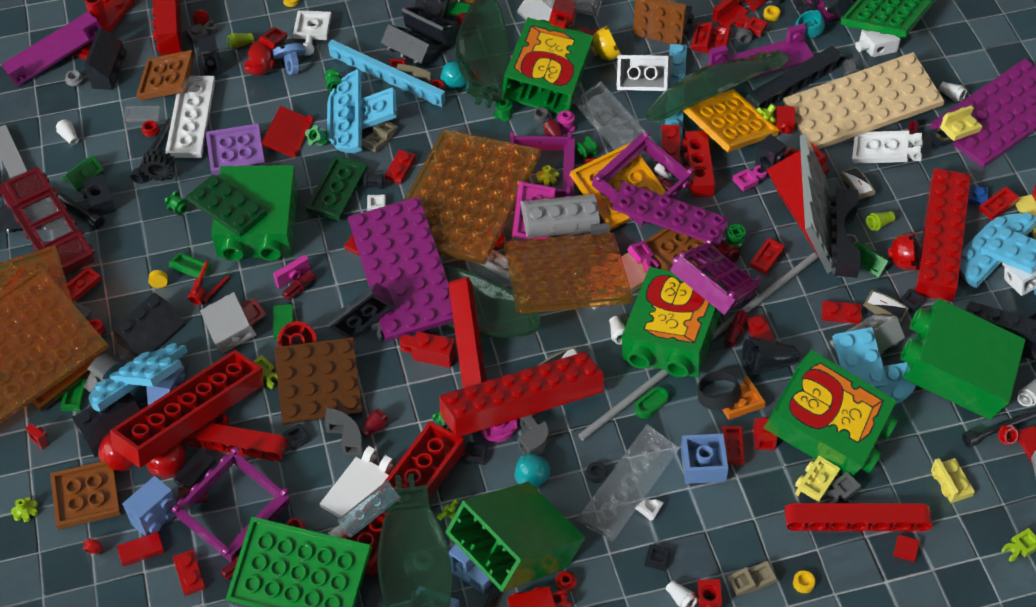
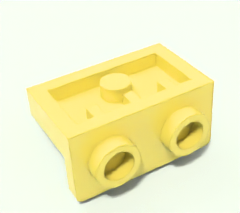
(960, 123)
(818, 478)
(952, 480)

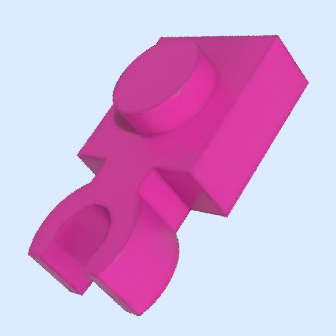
(747, 179)
(643, 254)

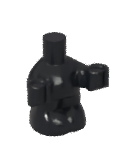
(803, 7)

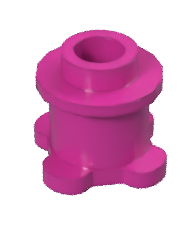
(566, 121)

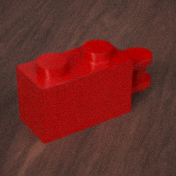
(562, 13)
(429, 348)
(539, 598)

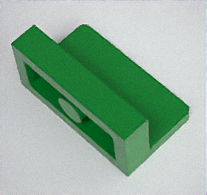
(85, 169)
(872, 260)

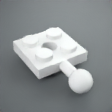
(303, 30)

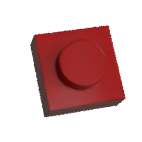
(37, 435)

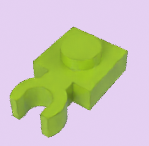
(268, 370)
(1021, 543)

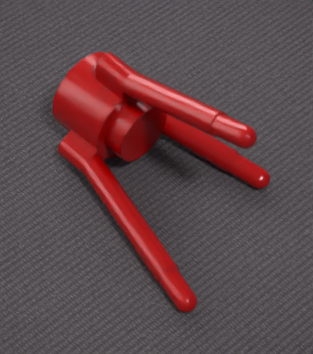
(198, 293)

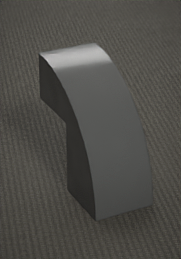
(341, 423)

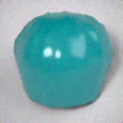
(813, 22)
(452, 76)
(532, 469)

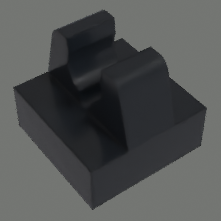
(939, 138)

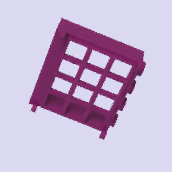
(740, 286)

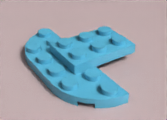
(350, 114)
(998, 242)
(860, 356)
(144, 370)

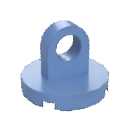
(290, 56)

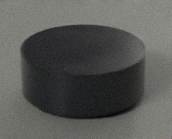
(596, 472)

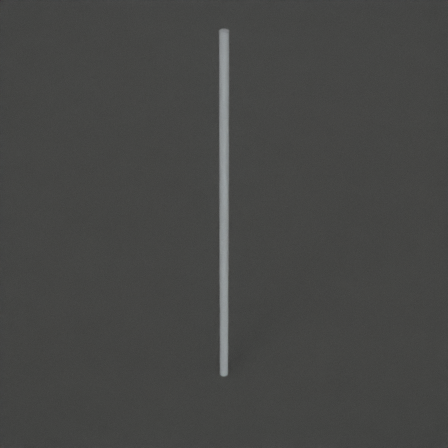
(720, 329)

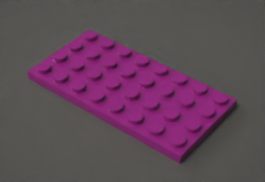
(1004, 110)
(403, 258)

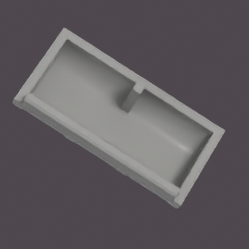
(559, 215)

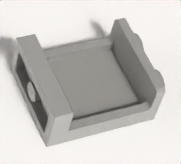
(227, 323)

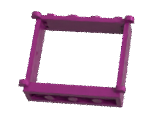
(553, 143)
(641, 143)
(269, 513)

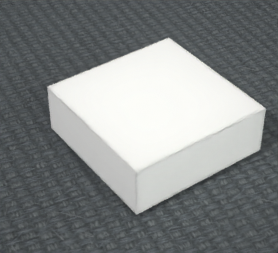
(375, 201)

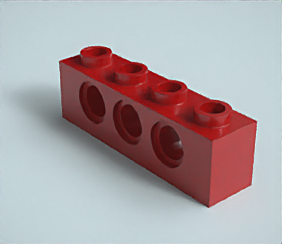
(698, 157)

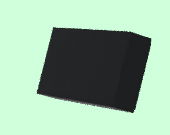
(194, 469)

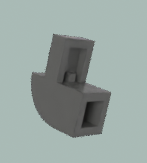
(102, 368)
(535, 436)

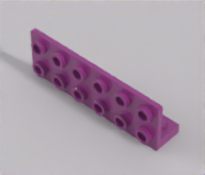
(793, 45)
(52, 49)
(670, 213)

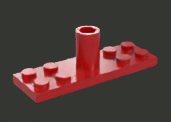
(107, 14)

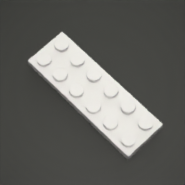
(191, 118)

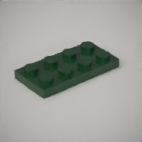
(336, 188)
(226, 205)

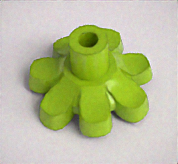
(768, 112)
(547, 175)
(24, 508)
(449, 510)

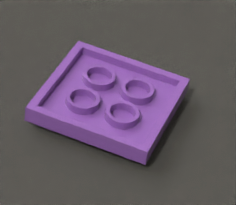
(235, 147)

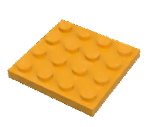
(731, 120)
(634, 173)

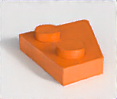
(748, 402)

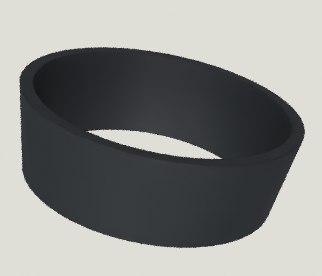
(720, 402)

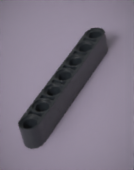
(796, 78)

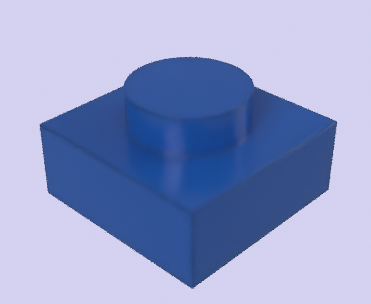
(977, 195)

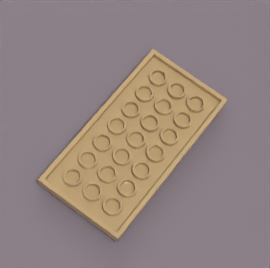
(864, 101)

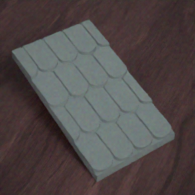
(806, 194)

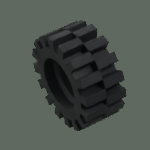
(158, 165)

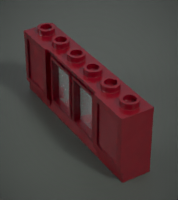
(46, 219)

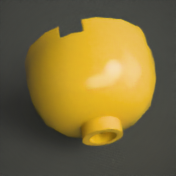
(605, 45)

